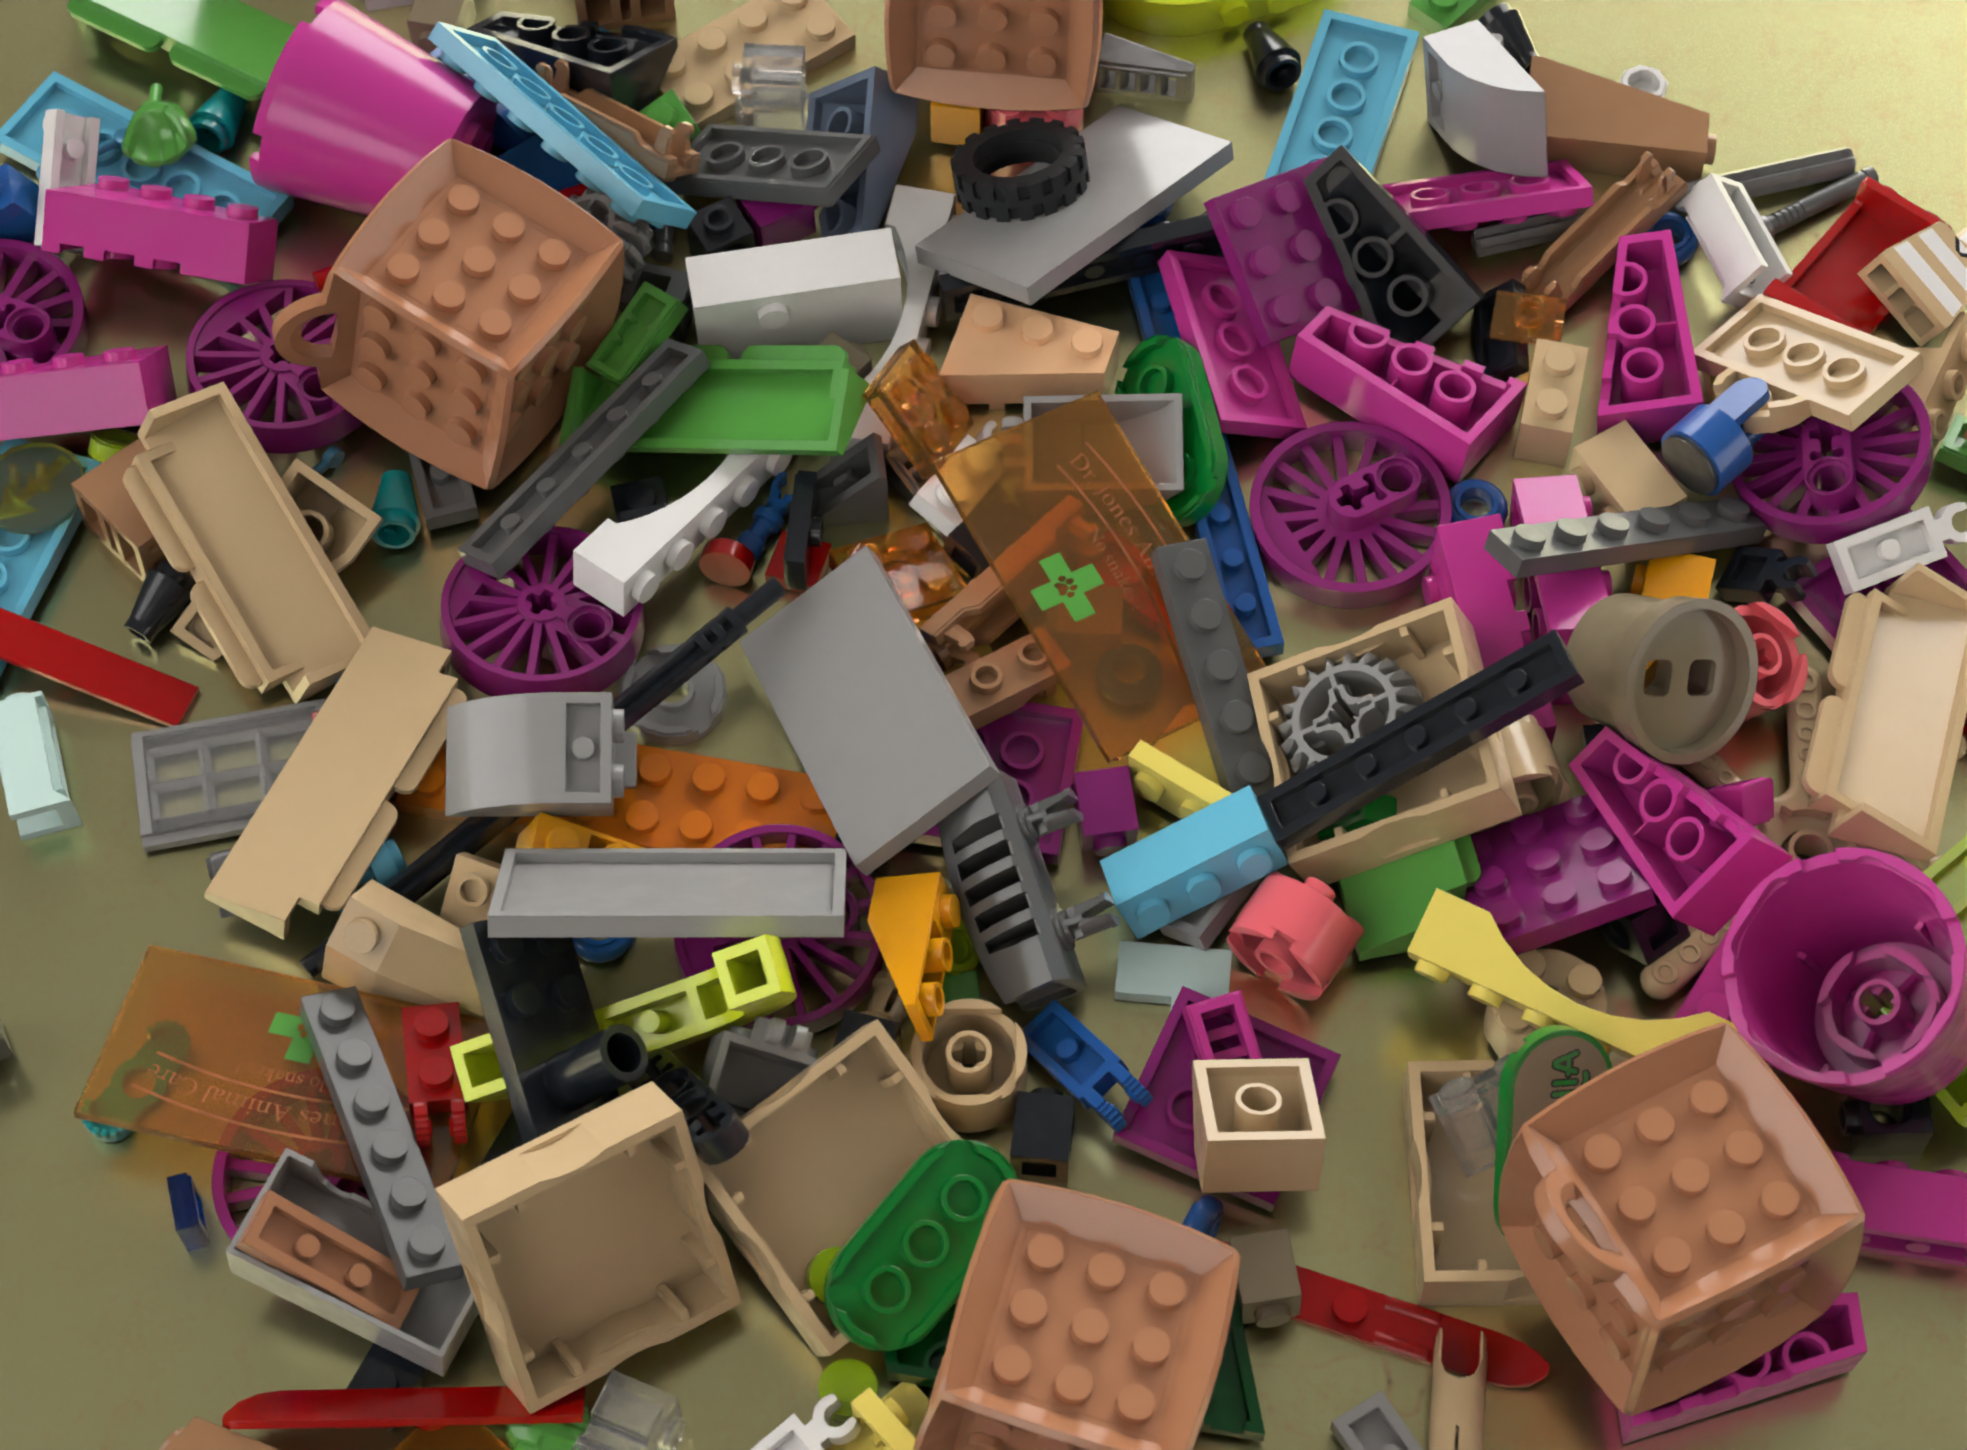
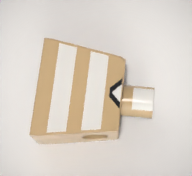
(1922, 280)

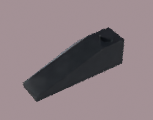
(1387, 256)

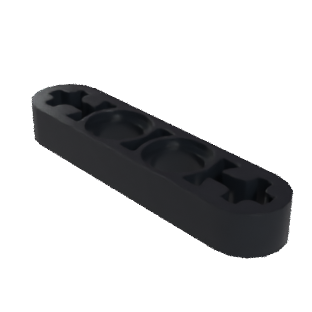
(711, 1121)

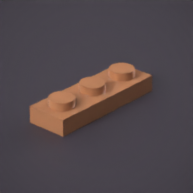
(325, 1259)

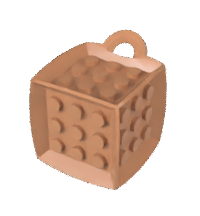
(994, 52)
(462, 312)
(1678, 1217)
(1081, 1329)

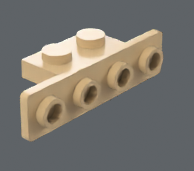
(1941, 381)

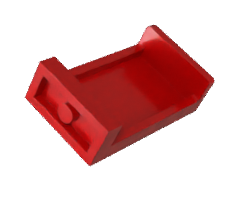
(1827, 275)

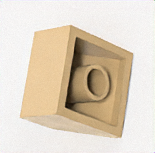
(1257, 1125)

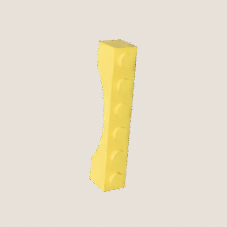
(1468, 946)

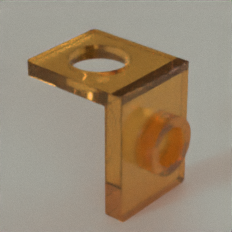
(1527, 317)

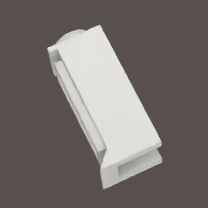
(1733, 238)

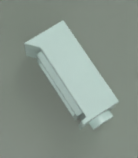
(33, 767)

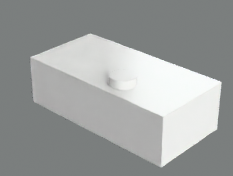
(797, 292)

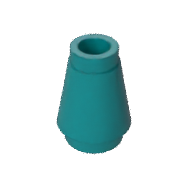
(218, 121)
(398, 508)

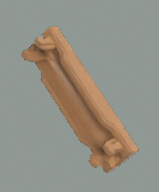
(636, 133)
(1592, 241)
(969, 620)
(1002, 681)

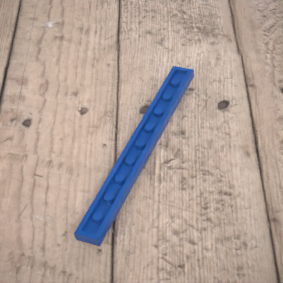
(1228, 523)

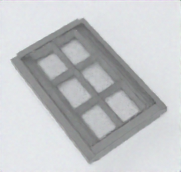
(212, 773)

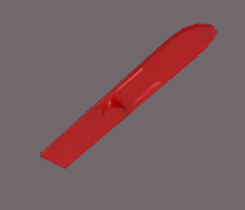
(94, 670)
(1412, 1331)
(393, 1407)

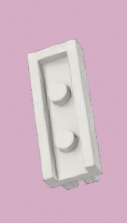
(67, 158)

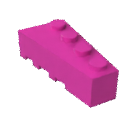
(161, 230)
(1649, 348)
(83, 391)
(1561, 597)

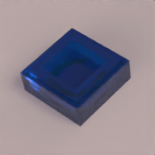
(188, 1211)

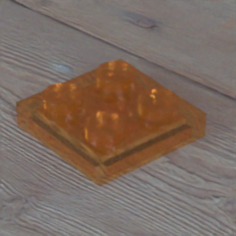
(918, 407)
(914, 565)

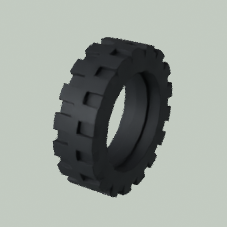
(1024, 194)

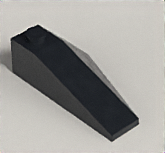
(618, 65)

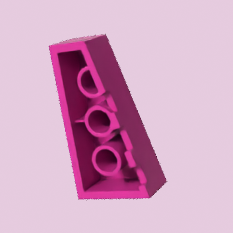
(1404, 387)
(1483, 593)
(1678, 835)
(1817, 1352)

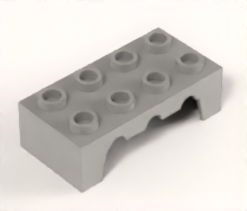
(439, 1312)

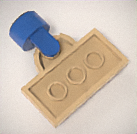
(1770, 375)

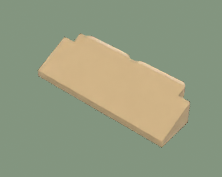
(243, 539)
(1897, 716)
(334, 793)

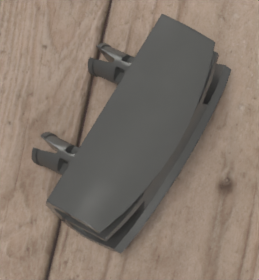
(1009, 897)

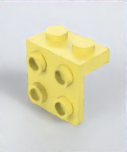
(1176, 772)

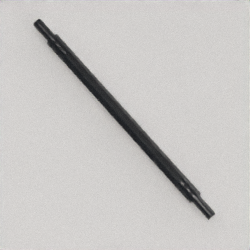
(635, 700)

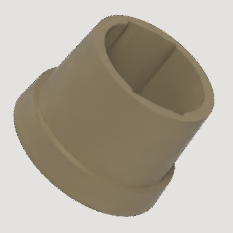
(1701, 676)

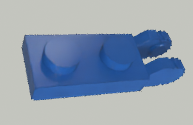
(1081, 1062)

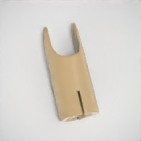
(1457, 1404)

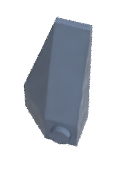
(868, 107)

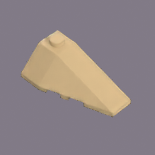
(335, 519)
(399, 952)

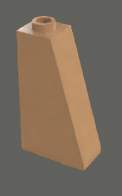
(1611, 125)

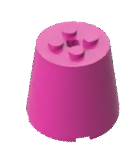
(358, 111)
(1831, 948)

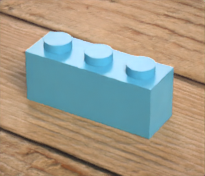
(1192, 862)

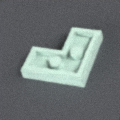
(1160, 970)

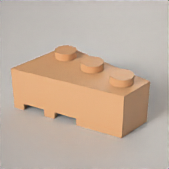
(1021, 352)

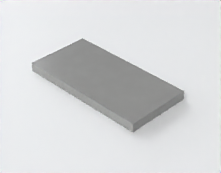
(1134, 172)
(868, 711)
(669, 893)

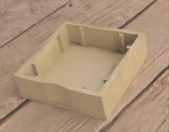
(1435, 807)
(820, 1165)
(1454, 1231)
(589, 1245)

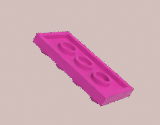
(1490, 195)
(1245, 381)

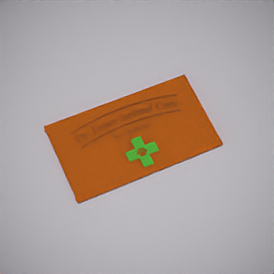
(1071, 540)
(227, 1065)

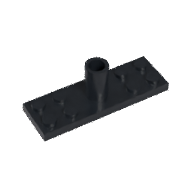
(547, 1030)

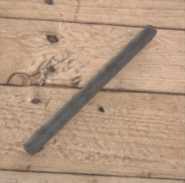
(1756, 180)

